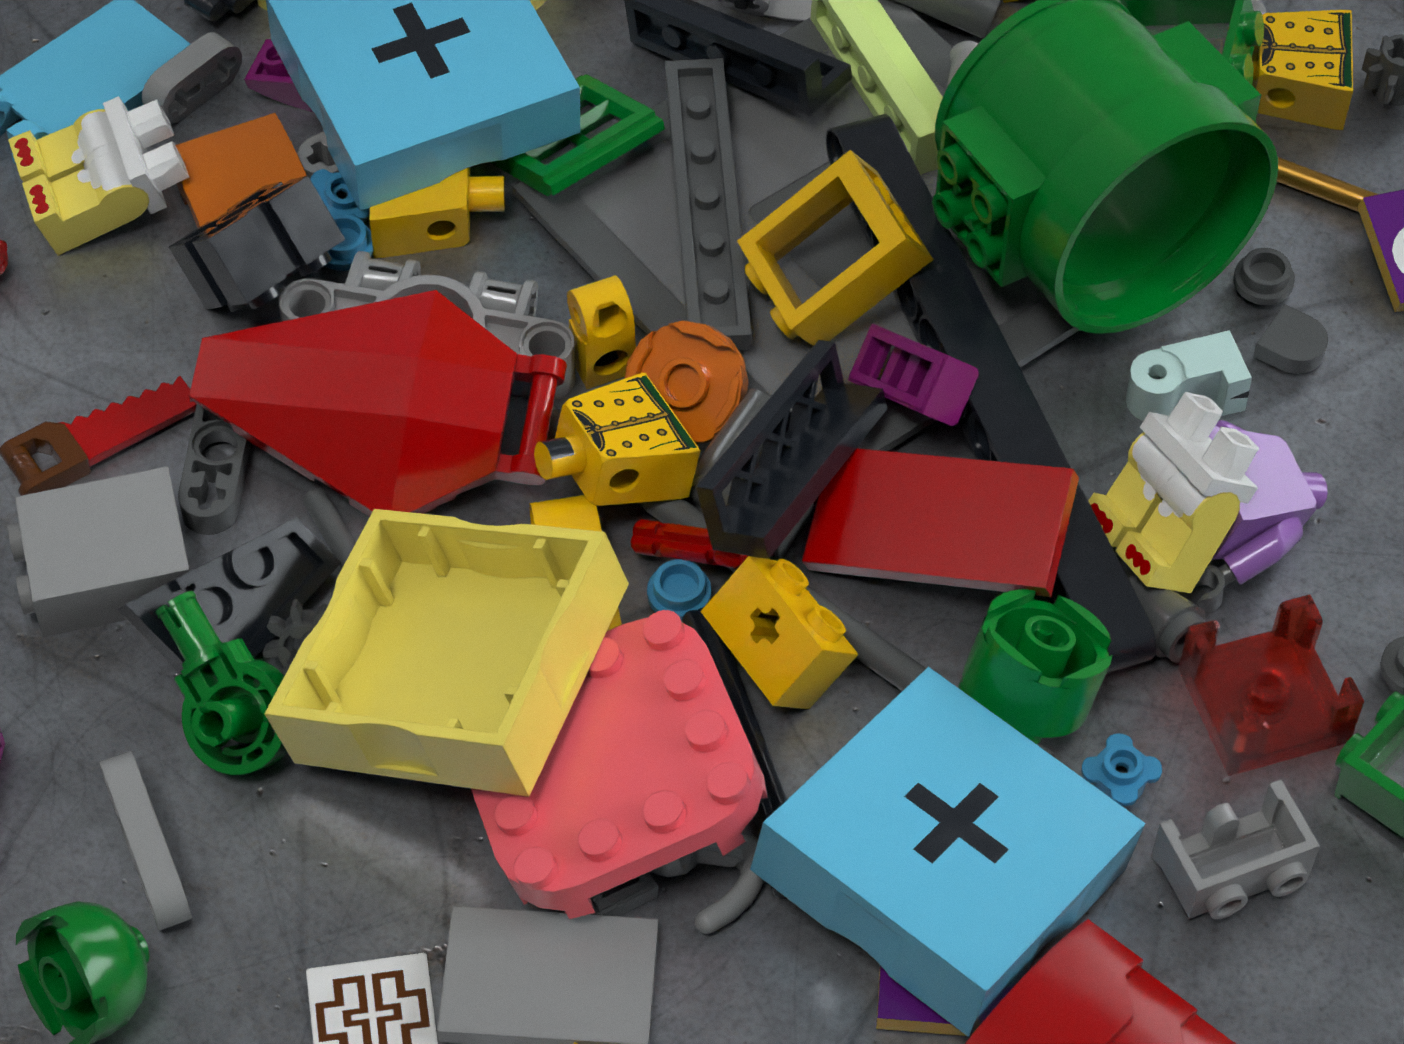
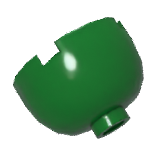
(83, 969)

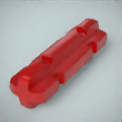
(680, 542)

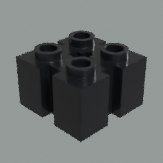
(258, 245)

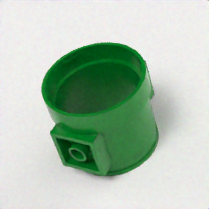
(1101, 161)

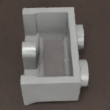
(1238, 855)

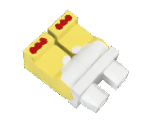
(97, 172)
(1177, 494)

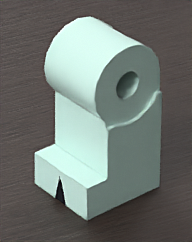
(1197, 366)

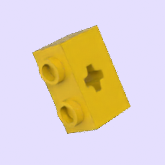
(780, 632)

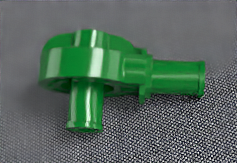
(222, 692)

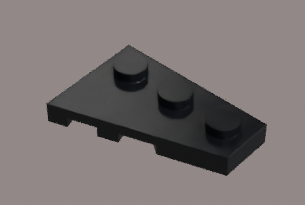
(241, 589)

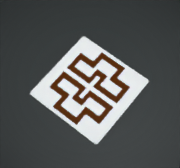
(372, 1002)

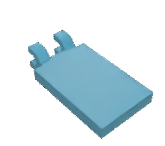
(84, 67)

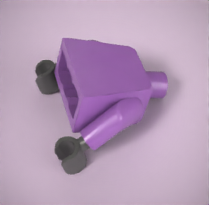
(1271, 519)

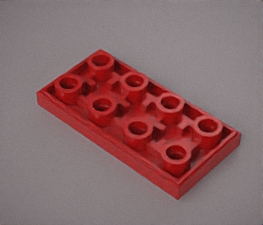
(943, 521)

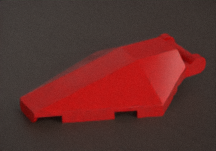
(381, 399)

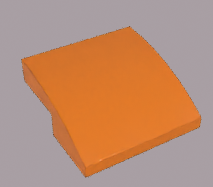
(234, 165)

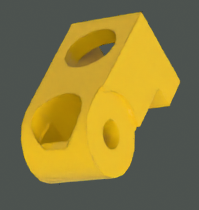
(601, 324)

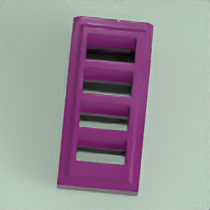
(914, 375)

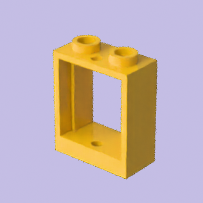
(862, 283)

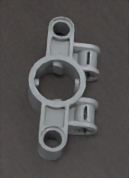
(497, 305)

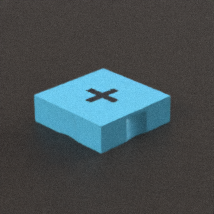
(424, 85)
(946, 848)

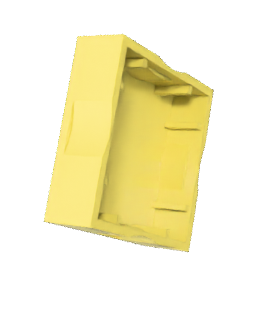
(449, 651)

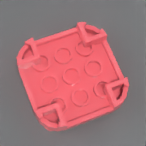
(635, 776)

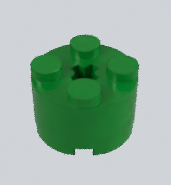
(1037, 663)

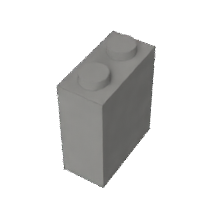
(96, 548)

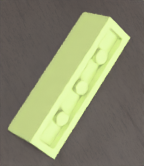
(883, 71)

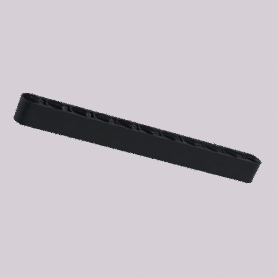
(1001, 412)

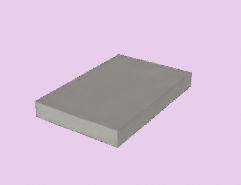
(547, 978)

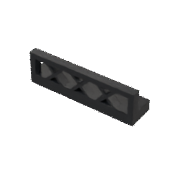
(750, 55)
(791, 464)

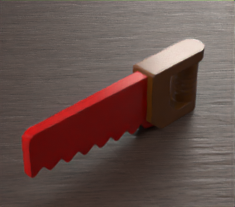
(93, 438)

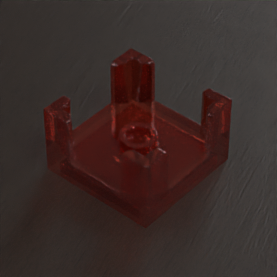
(1268, 691)

